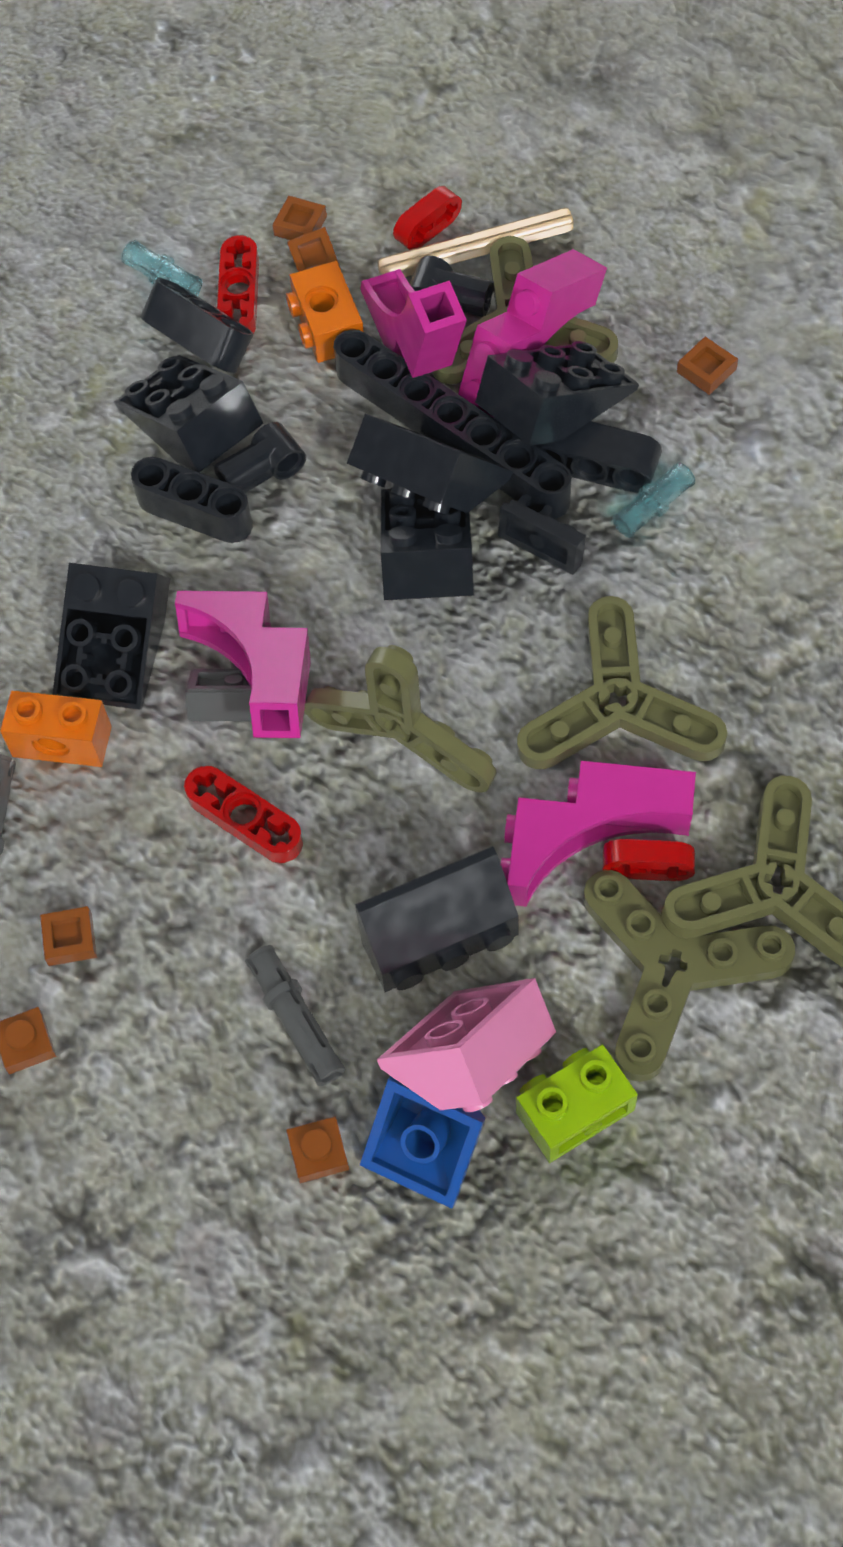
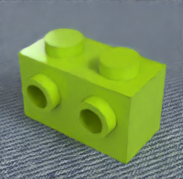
(575, 1101)

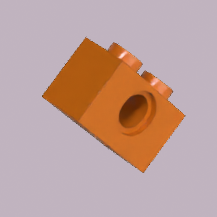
(323, 307)
(56, 728)

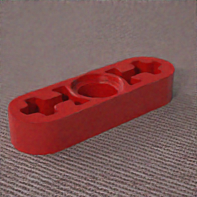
(230, 274)
(250, 833)

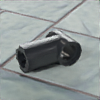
(471, 291)
(269, 455)

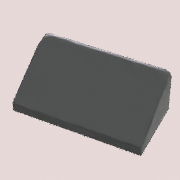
(218, 695)

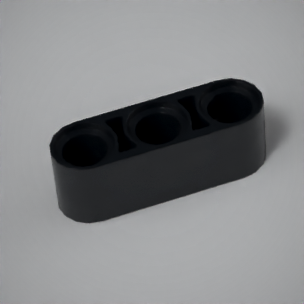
(196, 325)
(608, 456)
(211, 503)

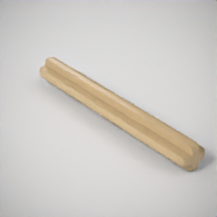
(480, 242)

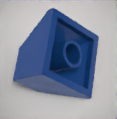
(421, 1144)

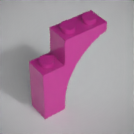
(538, 307)
(416, 324)
(269, 657)
(599, 806)

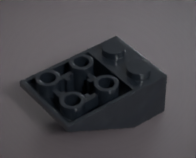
(551, 390)
(191, 411)
(424, 550)
(110, 634)

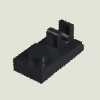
(541, 534)

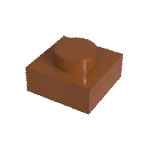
(298, 218)
(312, 250)
(707, 365)
(68, 936)
(25, 1041)
(317, 1149)

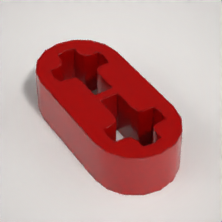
(427, 218)
(650, 859)

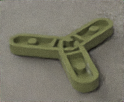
(508, 258)
(647, 710)
(394, 711)
(746, 892)
(708, 962)

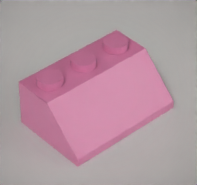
(471, 1044)

